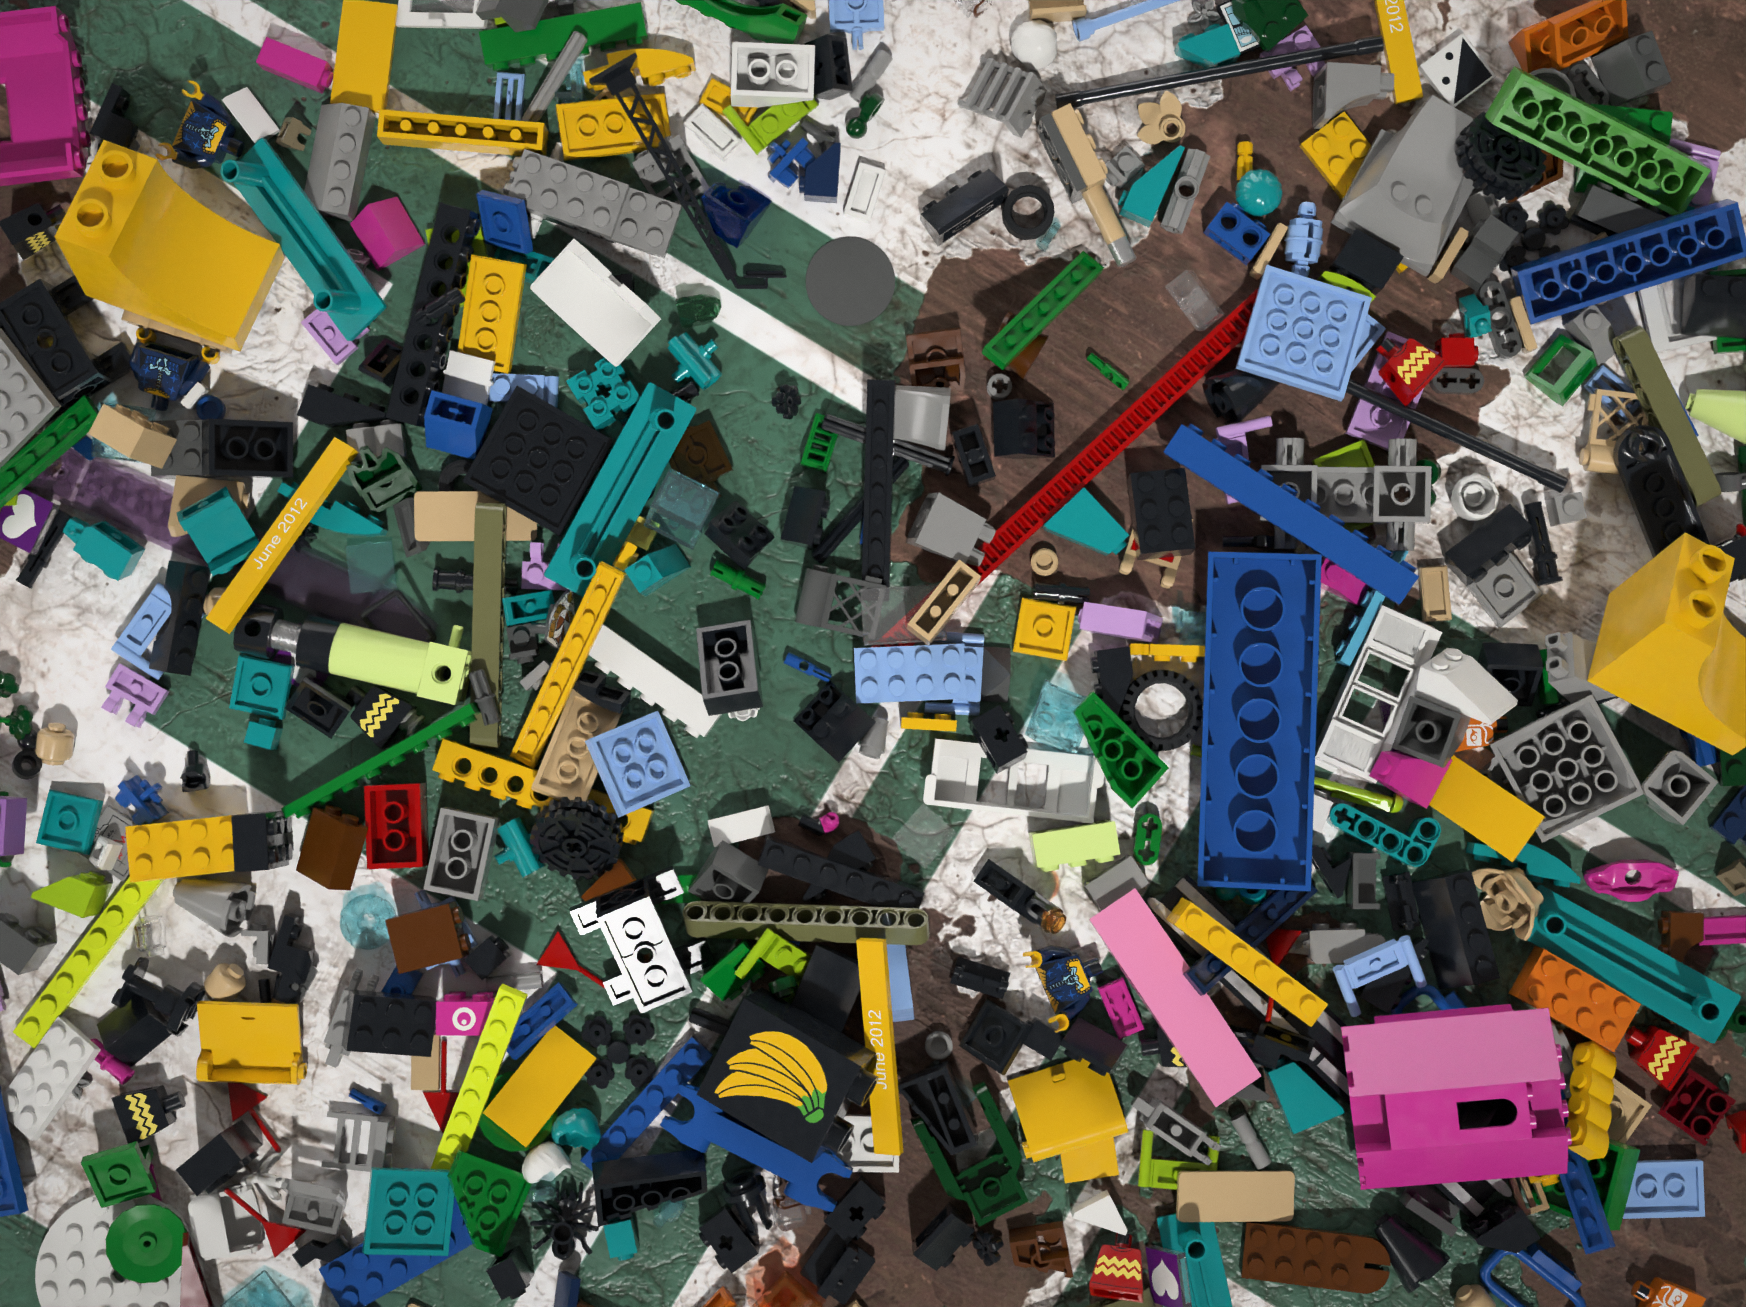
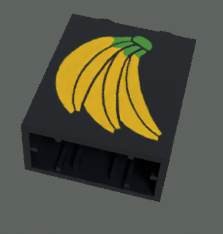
(789, 1076)

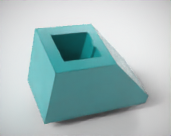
(1210, 48)

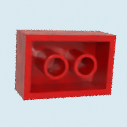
(396, 826)

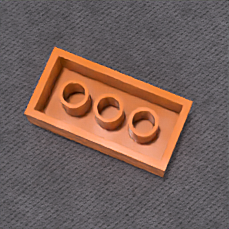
(1574, 998)

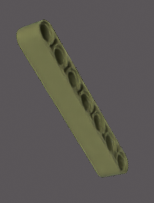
(1665, 411)

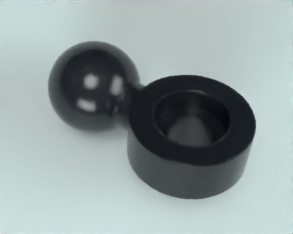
(27, 755)

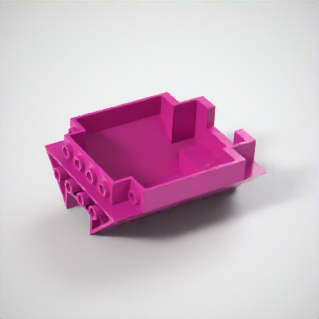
(1418, 1066)

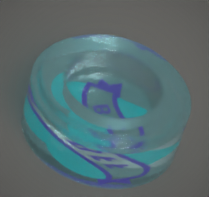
(542, 1194)

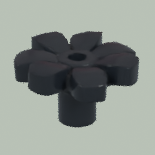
(786, 401)
(988, 1247)

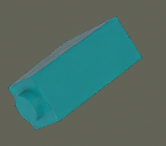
(1088, 525)
(657, 569)
(1300, 1097)

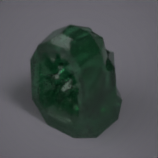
(698, 310)

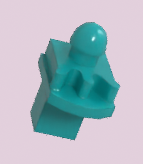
(1476, 316)

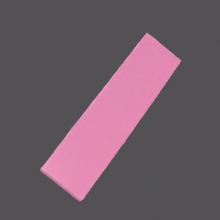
(1185, 1017)

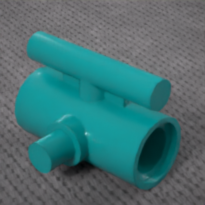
(694, 360)
(518, 847)

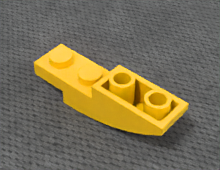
(651, 64)

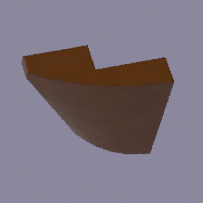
(1041, 1247)

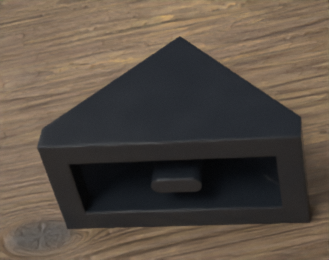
(383, 362)

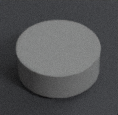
(938, 1045)

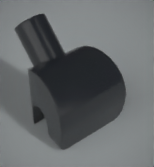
(194, 775)

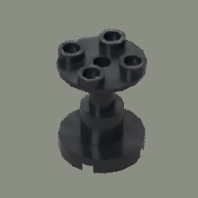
(167, 1000)

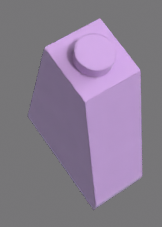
(1120, 622)

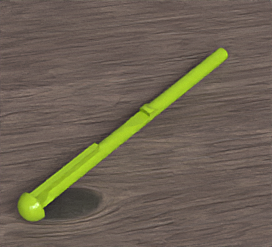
(1348, 793)

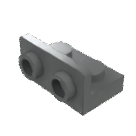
(1430, 1207)

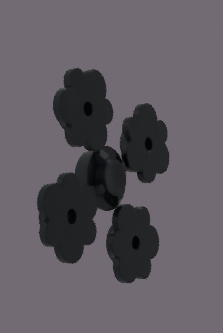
(1532, 238)
(619, 1051)

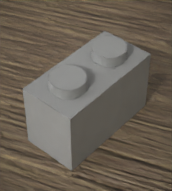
(1116, 882)

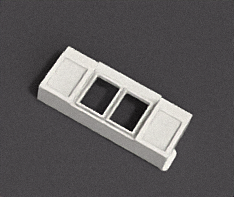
(1349, 744)
(1069, 788)

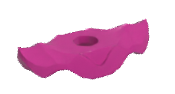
(1653, 878)

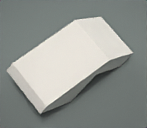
(741, 826)

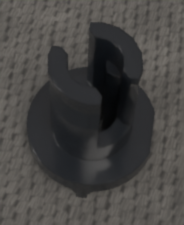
(744, 1192)

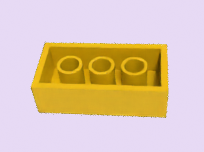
(180, 849)

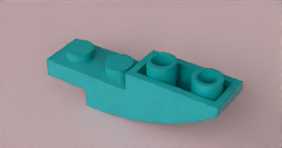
(341, 517)
(1533, 861)

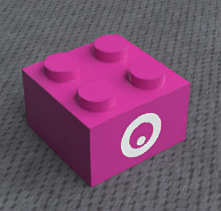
(463, 1014)

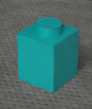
(621, 1238)

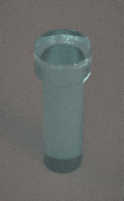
(1043, 245)

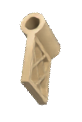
(1599, 452)

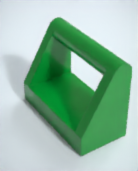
(1571, 378)

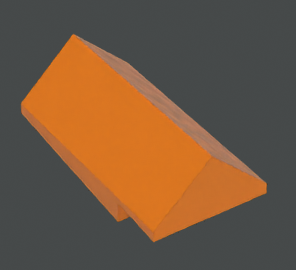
(1571, 35)

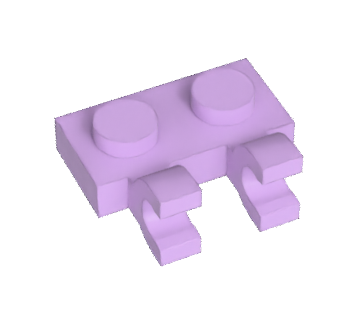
(1297, 41)
(329, 336)
(533, 571)
(136, 689)

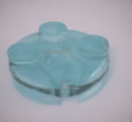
(354, 913)

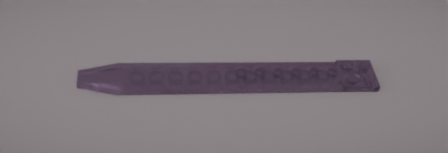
(145, 512)

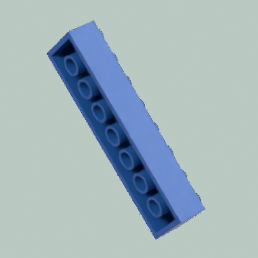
(1631, 261)

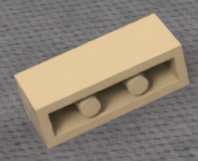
(943, 602)

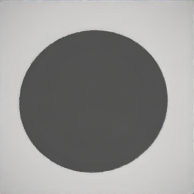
(850, 281)

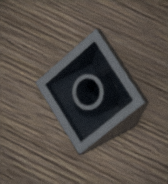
(319, 705)
(133, 1030)

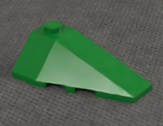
(1122, 755)

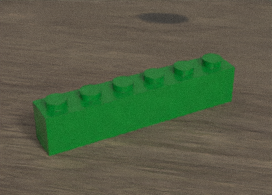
(601, 27)

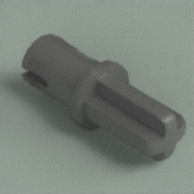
(484, 697)

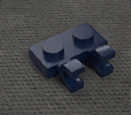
(1732, 819)

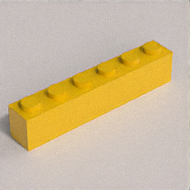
(461, 133)

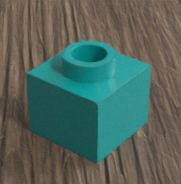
(263, 734)

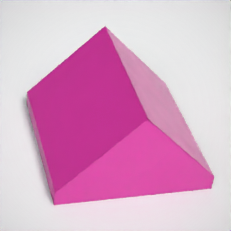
(386, 232)

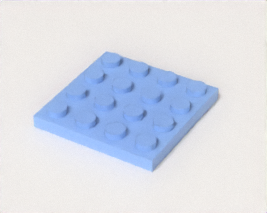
(1303, 333)

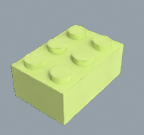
(1074, 845)

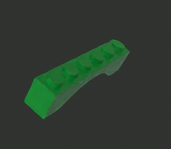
(766, 23)

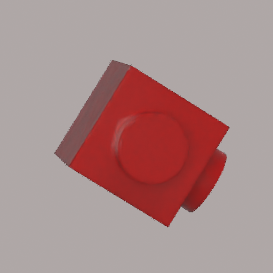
(1457, 351)

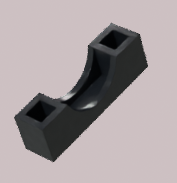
(187, 591)

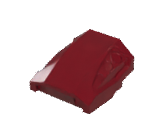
(1695, 1105)

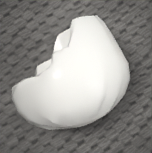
(1034, 44)
(1474, 497)
(545, 1162)

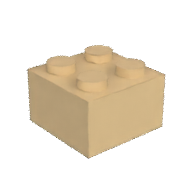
(133, 435)

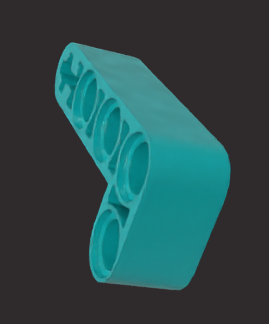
(1378, 830)

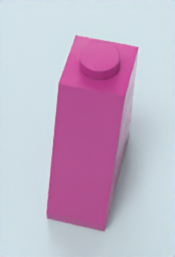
(1408, 776)

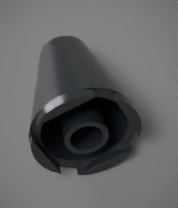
(1236, 394)
(1409, 1251)

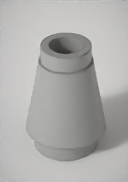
(874, 739)

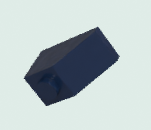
(822, 177)

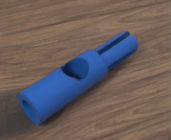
(794, 661)

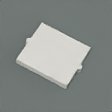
(468, 377)

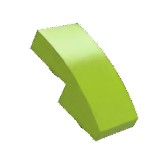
(1345, 283)

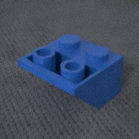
(456, 424)

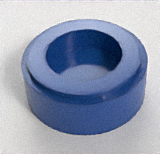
(210, 408)

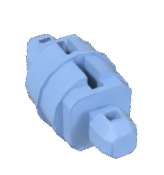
(1303, 239)

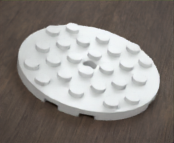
(75, 1266)

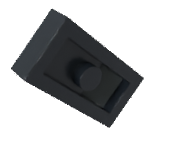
(1333, 875)

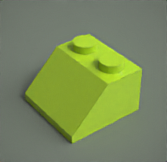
(77, 894)

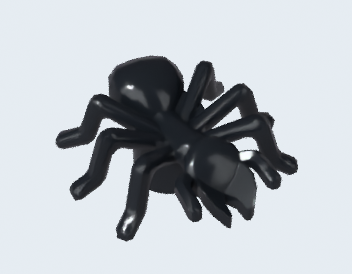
(565, 1229)

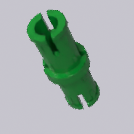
(738, 579)

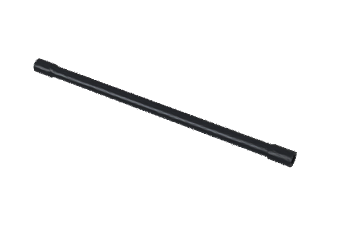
(1358, 47)
(1541, 475)

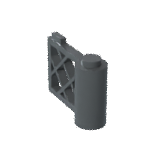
(818, 597)

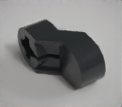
(321, 1250)

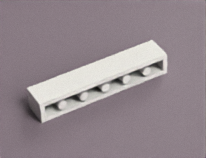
(653, 680)

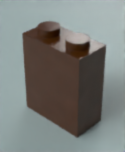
(332, 848)
(428, 937)

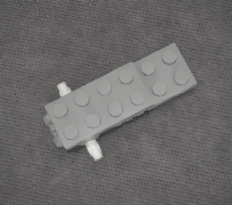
(591, 203)

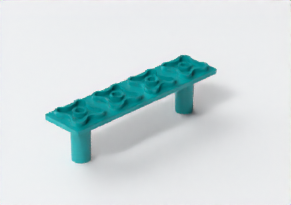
(305, 239)
(621, 488)
(1632, 966)
(1203, 1259)

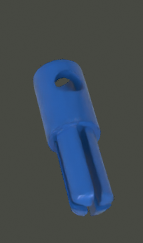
(368, 1101)

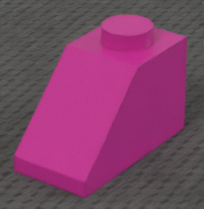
(1341, 582)

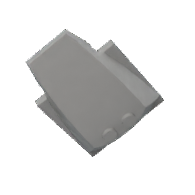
(1411, 186)
(1564, 767)

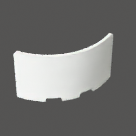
(595, 303)

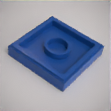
(504, 221)

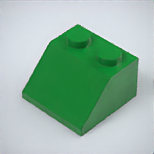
(721, 976)

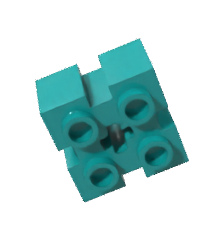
(602, 409)

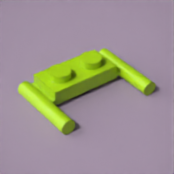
(769, 124)
(779, 954)
(1164, 1173)

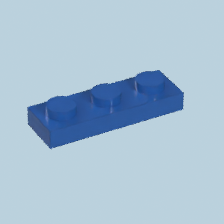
(540, 1019)

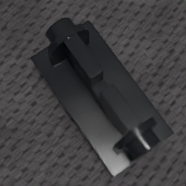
(1401, 901)
(980, 977)

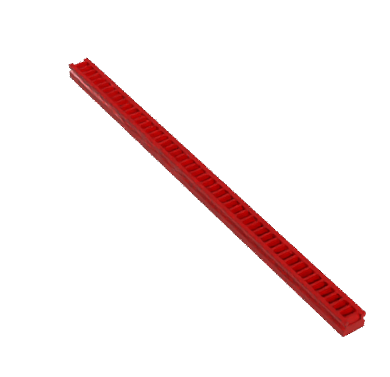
(1113, 440)

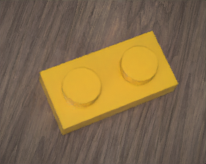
(626, 556)
(941, 722)

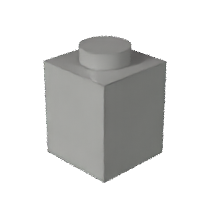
(1565, 509)

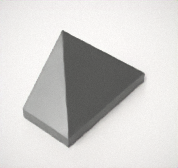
(405, 519)
(996, 674)

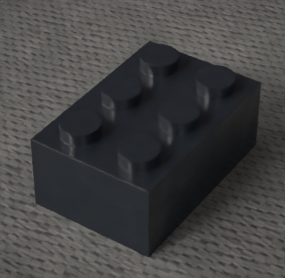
(247, 448)
(1160, 514)
(729, 667)
(261, 841)
(389, 1023)
(220, 1159)

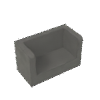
(1362, 881)

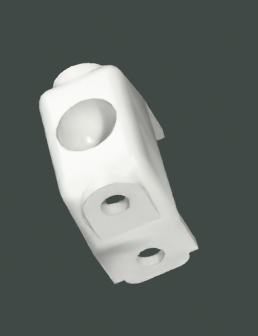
(222, 1225)

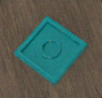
(261, 686)
(69, 822)

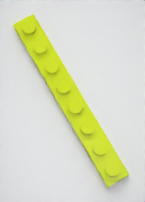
(85, 959)
(480, 1075)

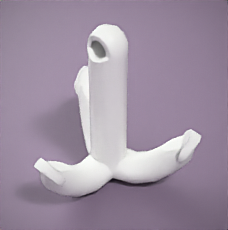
(265, 1180)

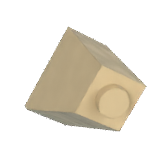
(192, 489)

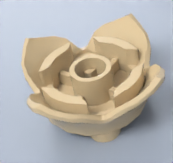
(1508, 900)

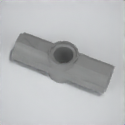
(1178, 205)

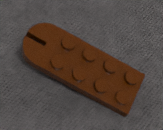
(1314, 1258)

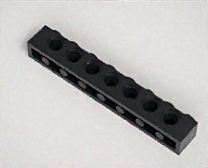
(433, 276)

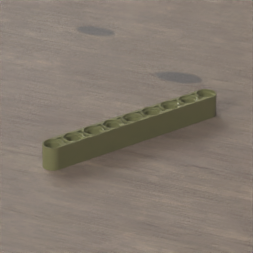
(488, 612)
(806, 922)

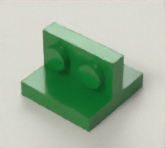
(120, 1173)

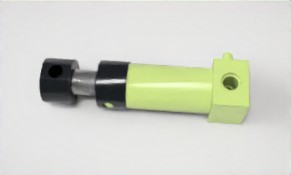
(359, 653)

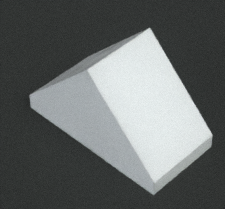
(1100, 1212)

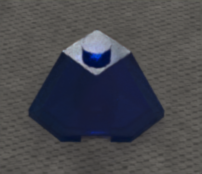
(734, 211)

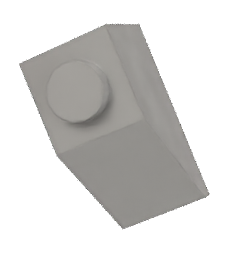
(1593, 332)

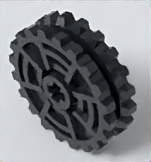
(1498, 159)
(577, 838)

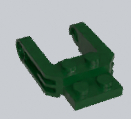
(988, 1184)

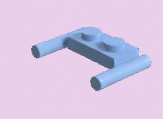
(539, 385)
(144, 628)
(973, 665)
(1374, 965)

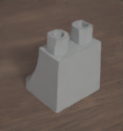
(1345, 87)
(922, 415)
(949, 530)
(1569, 666)
(1677, 787)

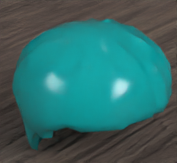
(1258, 192)
(576, 1129)

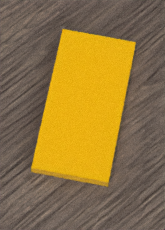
(364, 54)
(604, 128)
(492, 310)
(1485, 809)
(539, 1085)

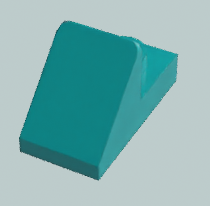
(527, 607)

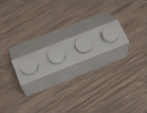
(339, 159)

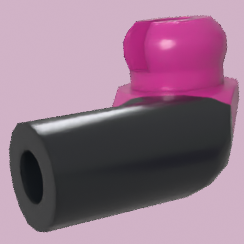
(821, 825)

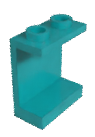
(219, 531)

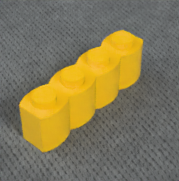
(1590, 1099)

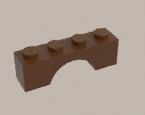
(1678, 934)

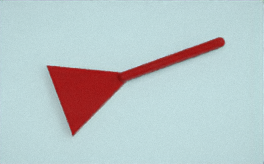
(1279, 944)
(560, 956)
(278, 1234)

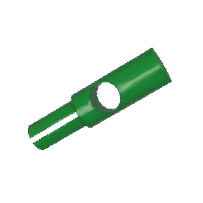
(1105, 369)

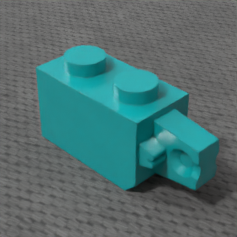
(104, 547)

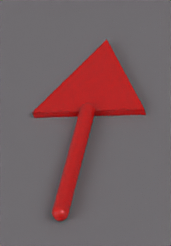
(242, 1101)
(442, 1102)

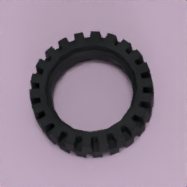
(1191, 695)

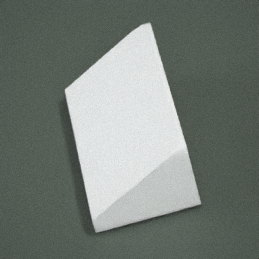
(251, 115)

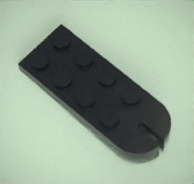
(1656, 487)

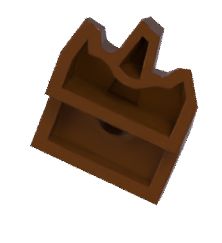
(937, 358)

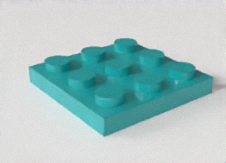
(408, 1212)

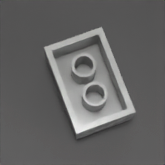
(461, 853)

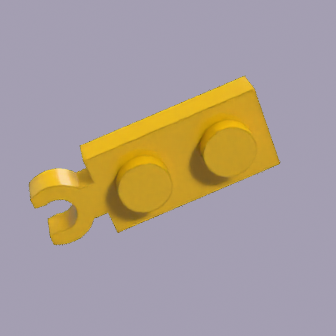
(1163, 652)

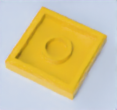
(1044, 629)

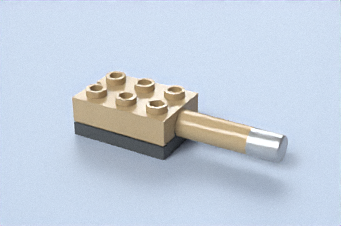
(1083, 175)

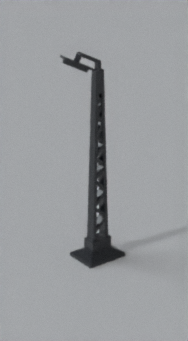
(620, 78)

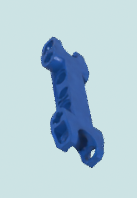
(726, 1131)

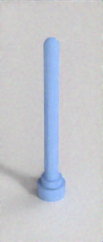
(1085, 28)

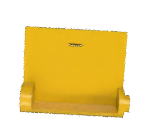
(250, 1043)
(1066, 1112)

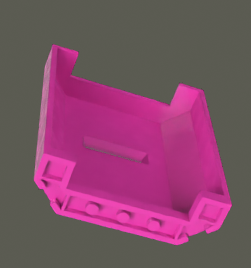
(42, 98)

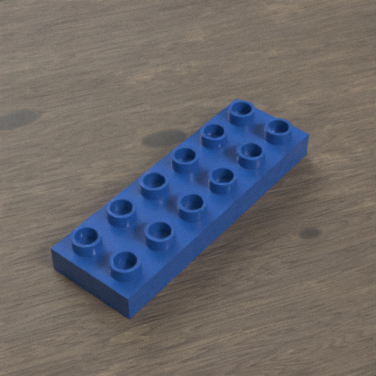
(1259, 720)

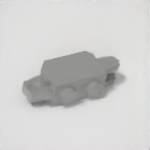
(1334, 945)
(335, 1032)
(1174, 1127)

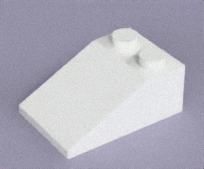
(771, 74)
(1463, 686)

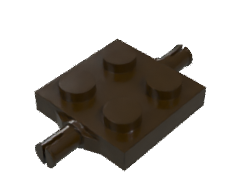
(701, 456)

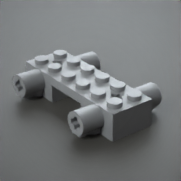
(1358, 492)

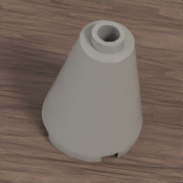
(216, 903)

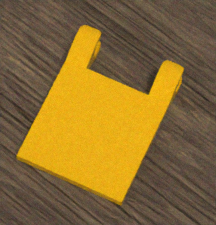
(1090, 1162)

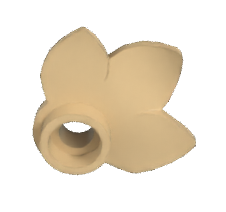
(1158, 117)

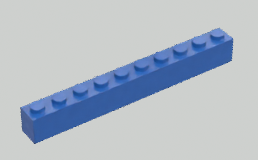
(1291, 514)

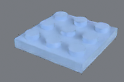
(637, 763)

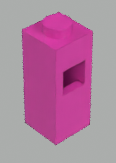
(295, 65)

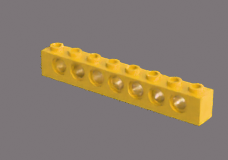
(448, 767)

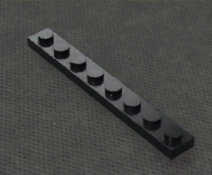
(878, 479)

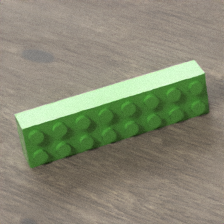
(1596, 142)

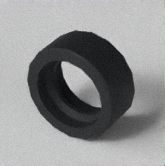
(1034, 192)

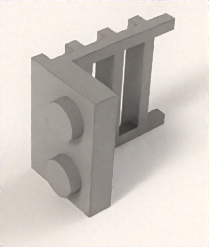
(1017, 101)
(651, 175)
(380, 1143)
(313, 1206)

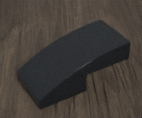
(594, 688)

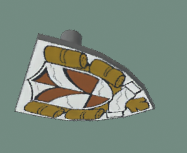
(558, 620)

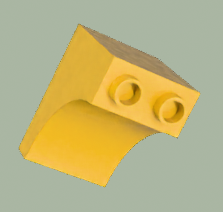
(162, 252)
(1674, 647)

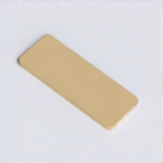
(452, 517)
(1235, 1196)

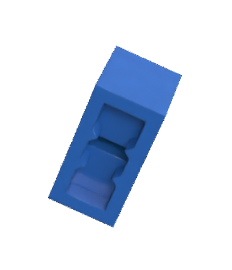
(1232, 238)

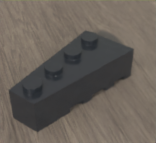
(646, 1182)

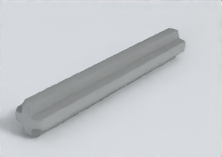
(555, 77)

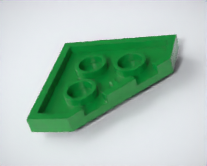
(488, 1199)

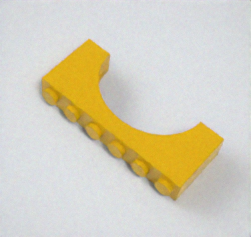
(1247, 961)

